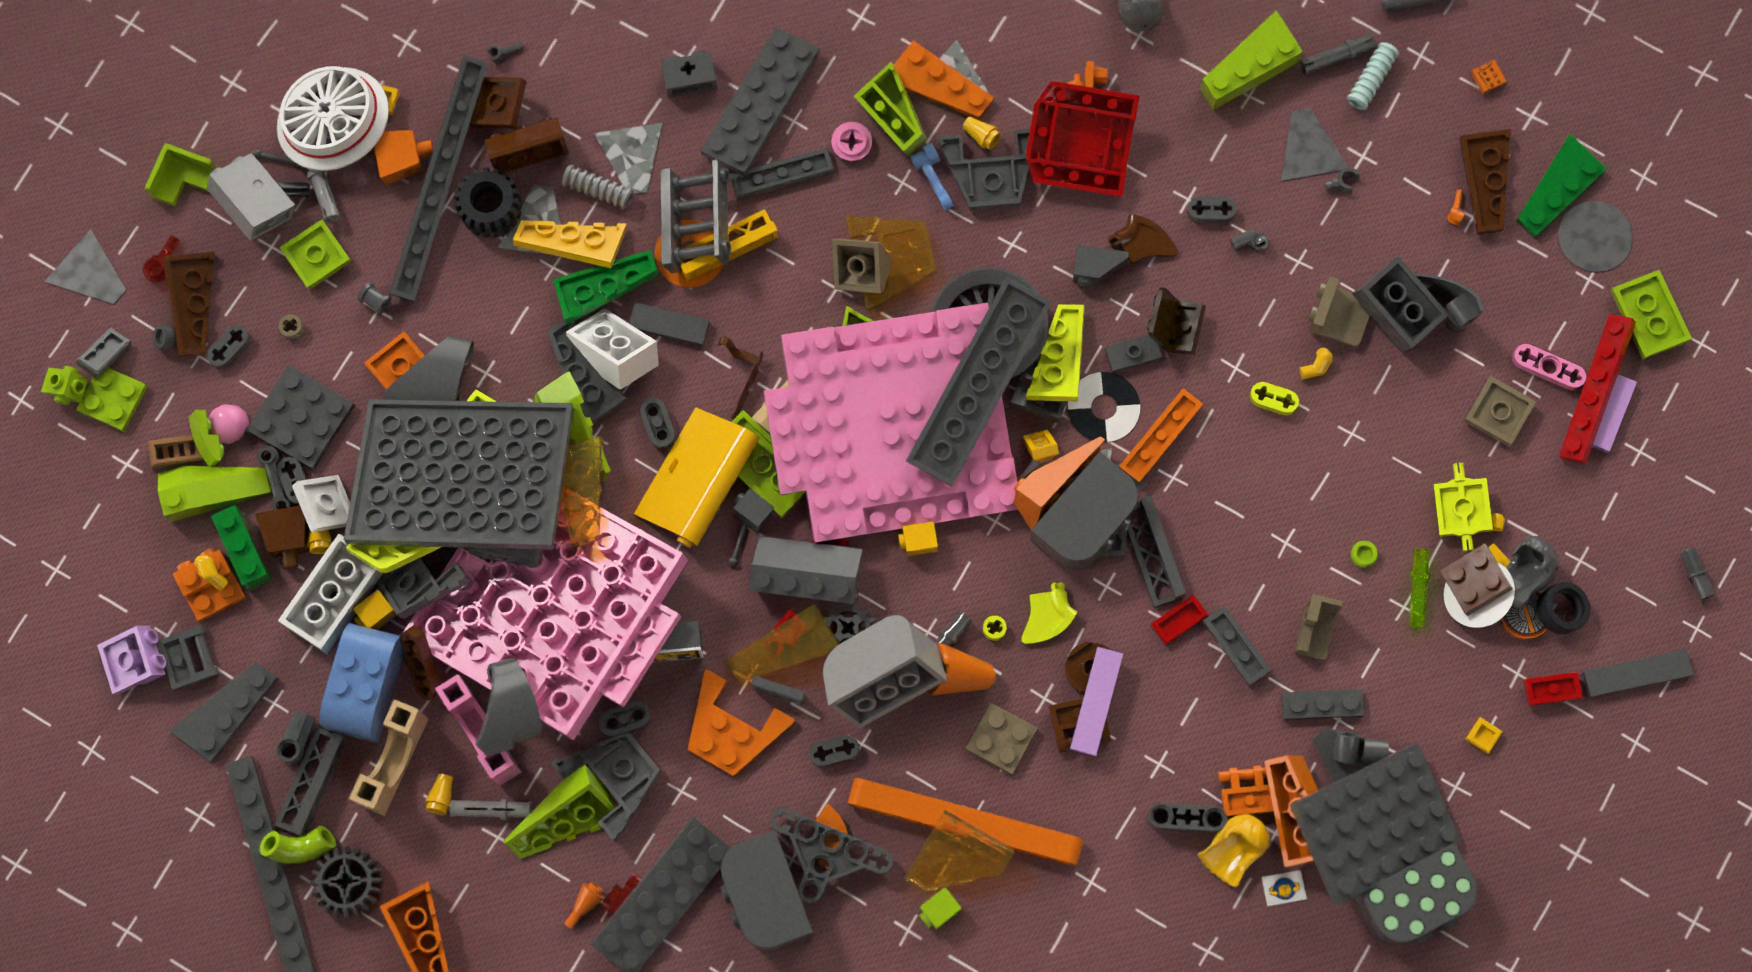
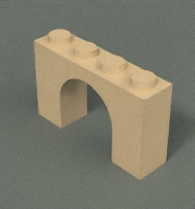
(404, 730)

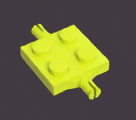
(1463, 507)

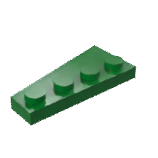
(1562, 183)

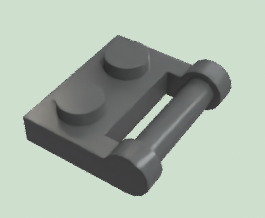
(180, 662)

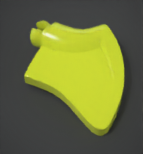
(1048, 615)

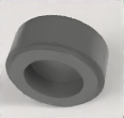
(164, 336)

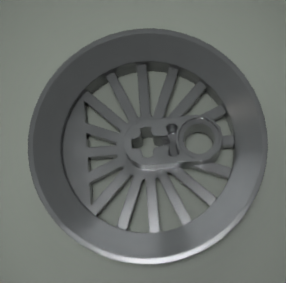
(991, 279)

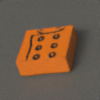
(1488, 77)

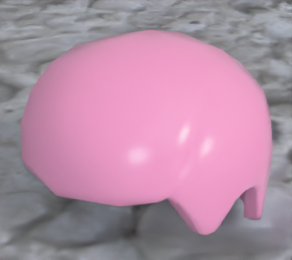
(228, 423)

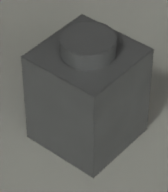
(752, 510)

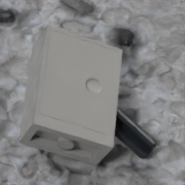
(253, 195)

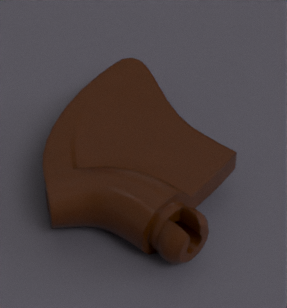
(1143, 239)

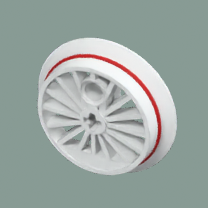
(332, 113)

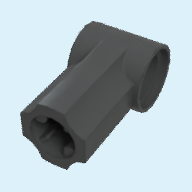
(296, 736)

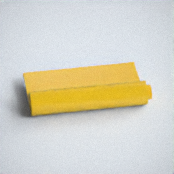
(696, 476)

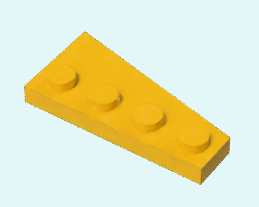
(573, 241)

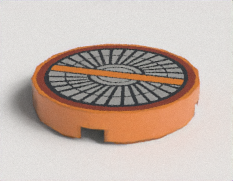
(1524, 622)

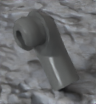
(1250, 238)

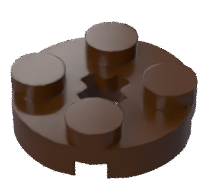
(1076, 664)

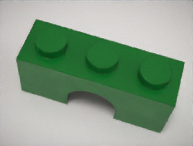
(240, 547)

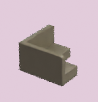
(1317, 626)

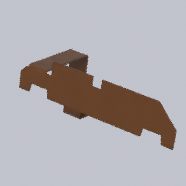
(741, 354)

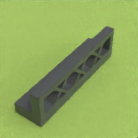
(1163, 551)
(317, 784)

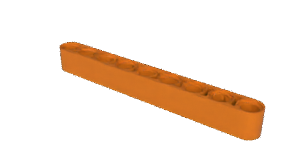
(928, 810)

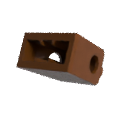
(284, 534)

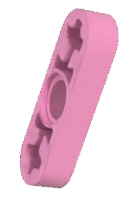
(1563, 381)

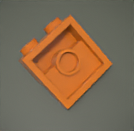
(201, 595)

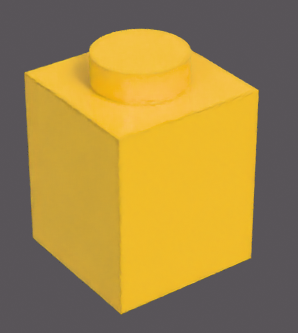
(918, 539)
(374, 611)

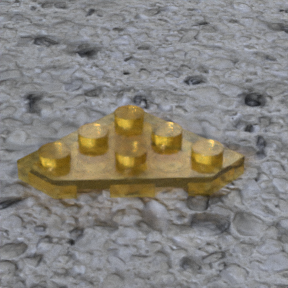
(957, 855)

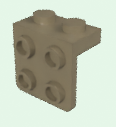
(1338, 314)

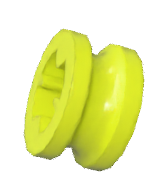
(991, 620)

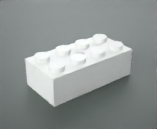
(312, 610)

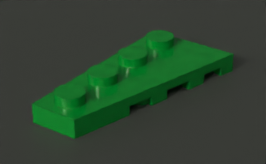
(597, 286)

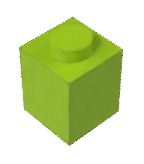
(939, 909)

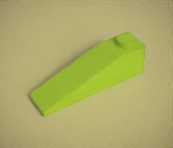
(567, 811)

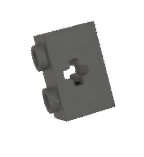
(680, 83)

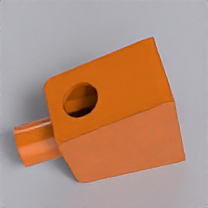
(400, 155)

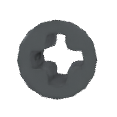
(374, 298)

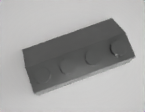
(806, 569)

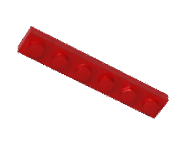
(1597, 389)

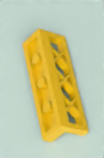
(739, 246)

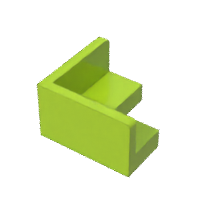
(174, 170)

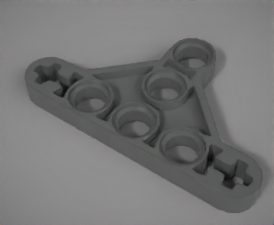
(813, 848)

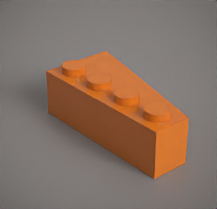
(1288, 782)

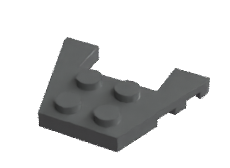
(988, 181)
(416, 586)
(623, 770)

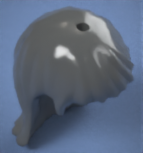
(1140, 14)
(1532, 568)

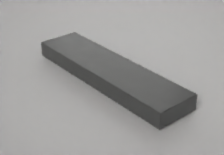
(782, 173)
(1637, 673)

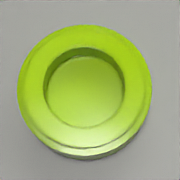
(1363, 554)

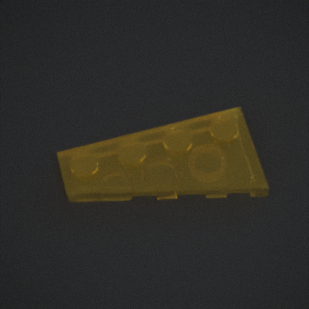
(583, 491)
(789, 644)

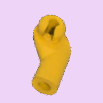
(209, 572)

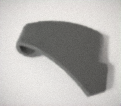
(1463, 302)
(436, 374)
(511, 709)
(1348, 751)

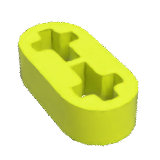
(1272, 404)

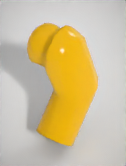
(1319, 367)

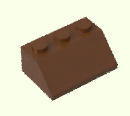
(526, 145)

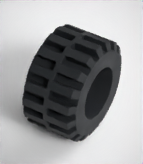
(484, 183)

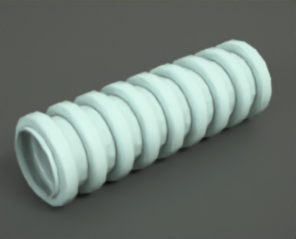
(1372, 76)

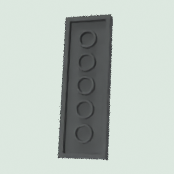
(760, 101)
(661, 897)

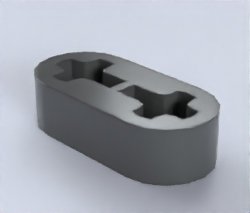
(1213, 215)
(224, 342)
(286, 480)
(833, 744)

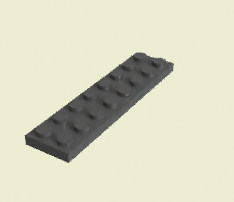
(978, 381)

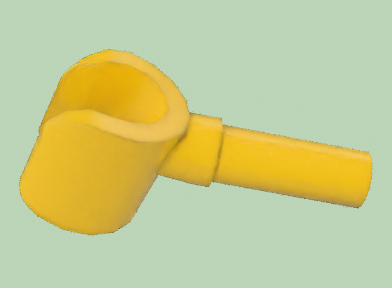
(1497, 522)

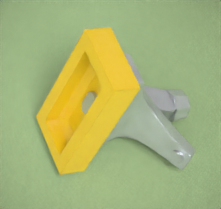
(1041, 448)

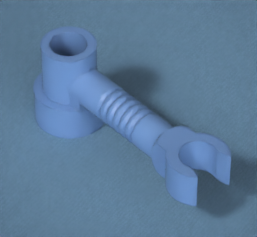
(925, 160)

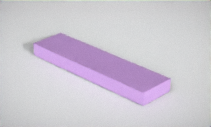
(1096, 701)

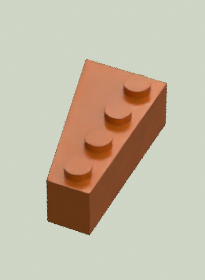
(416, 929)

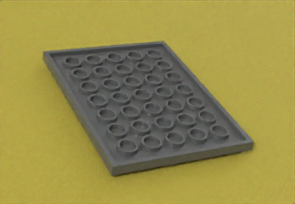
(460, 474)

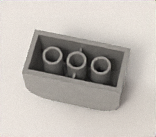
(881, 670)

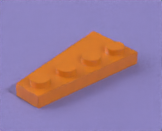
(940, 83)

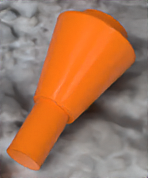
(587, 899)

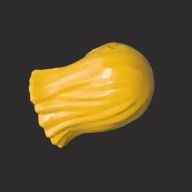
(1236, 848)

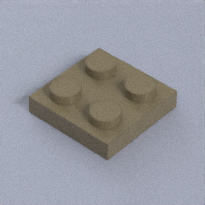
(1500, 411)
(1001, 738)

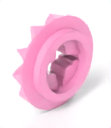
(843, 134)

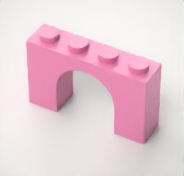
(471, 716)

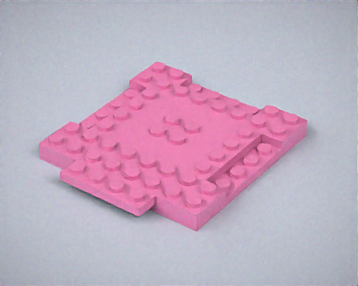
(858, 410)
(574, 623)

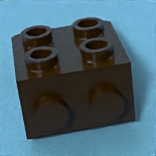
(1175, 323)

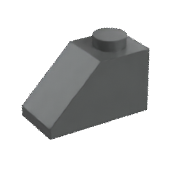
(1096, 264)

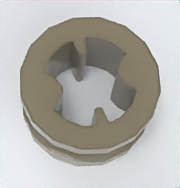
(291, 335)

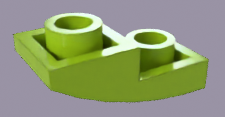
(207, 445)

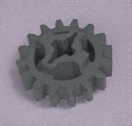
(855, 621)

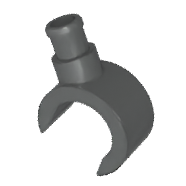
(1337, 183)

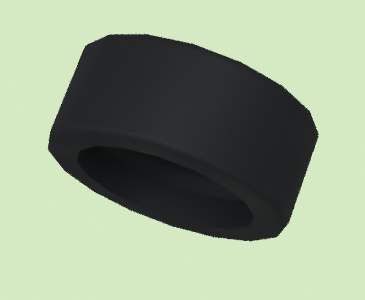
(1551, 620)

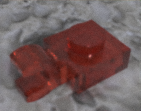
(619, 894)

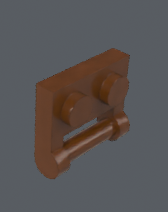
(1065, 717)

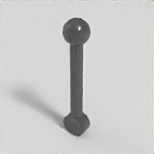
(258, 154)
(733, 561)

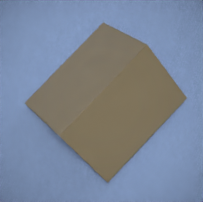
(860, 265)

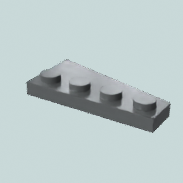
(222, 715)

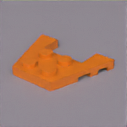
(726, 739)

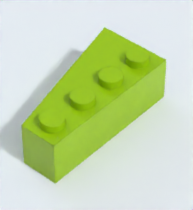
(1254, 61)

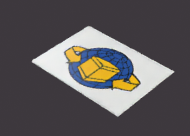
(1284, 888)

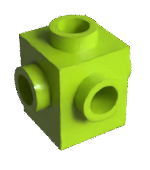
(64, 385)

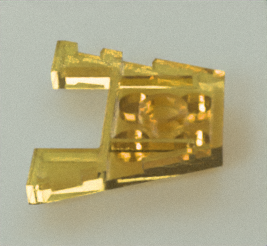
(908, 247)

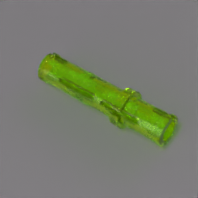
(1419, 588)

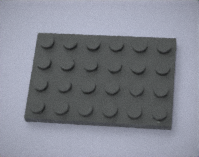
(1374, 823)

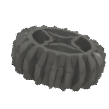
(345, 870)

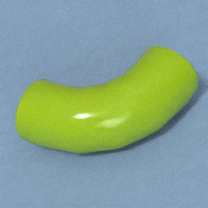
(297, 849)

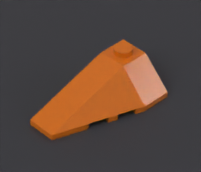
(1047, 484)

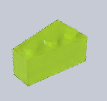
(891, 108)

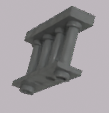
(673, 208)

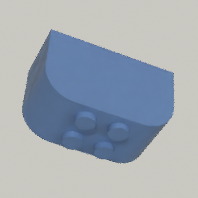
(361, 683)

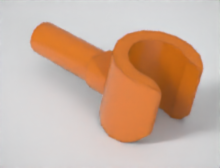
(1455, 215)

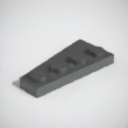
(598, 394)

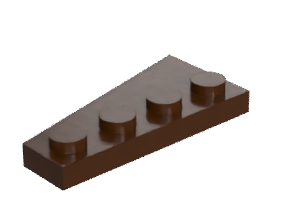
(1485, 167)
(189, 297)

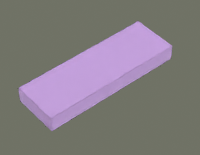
(1614, 413)

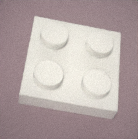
(323, 502)

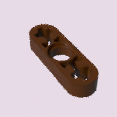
(416, 646)

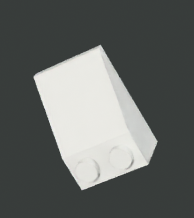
(615, 348)

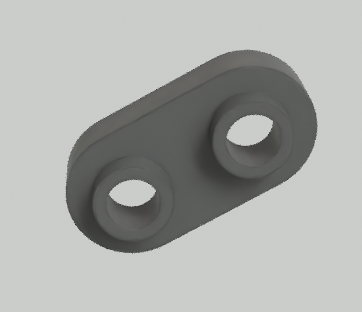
(657, 424)
(625, 718)

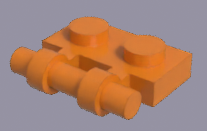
(1245, 799)

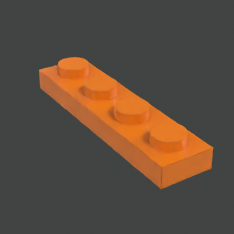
(1160, 436)

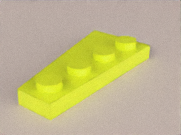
(1060, 360)

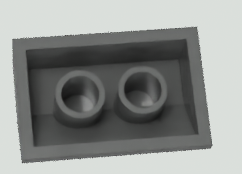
(1400, 304)

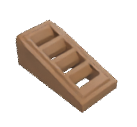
(153, 445)

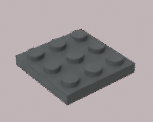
(300, 417)

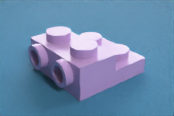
(132, 658)

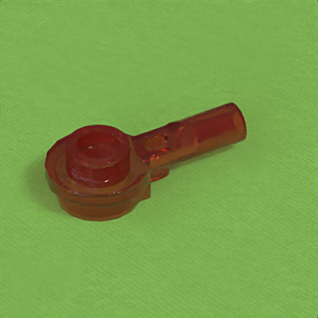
(153, 267)

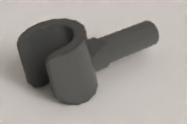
(502, 52)

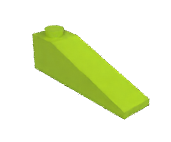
(566, 391)
(201, 489)

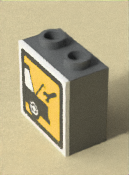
(683, 643)

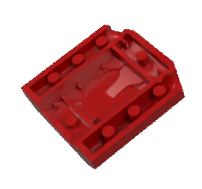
(1081, 138)

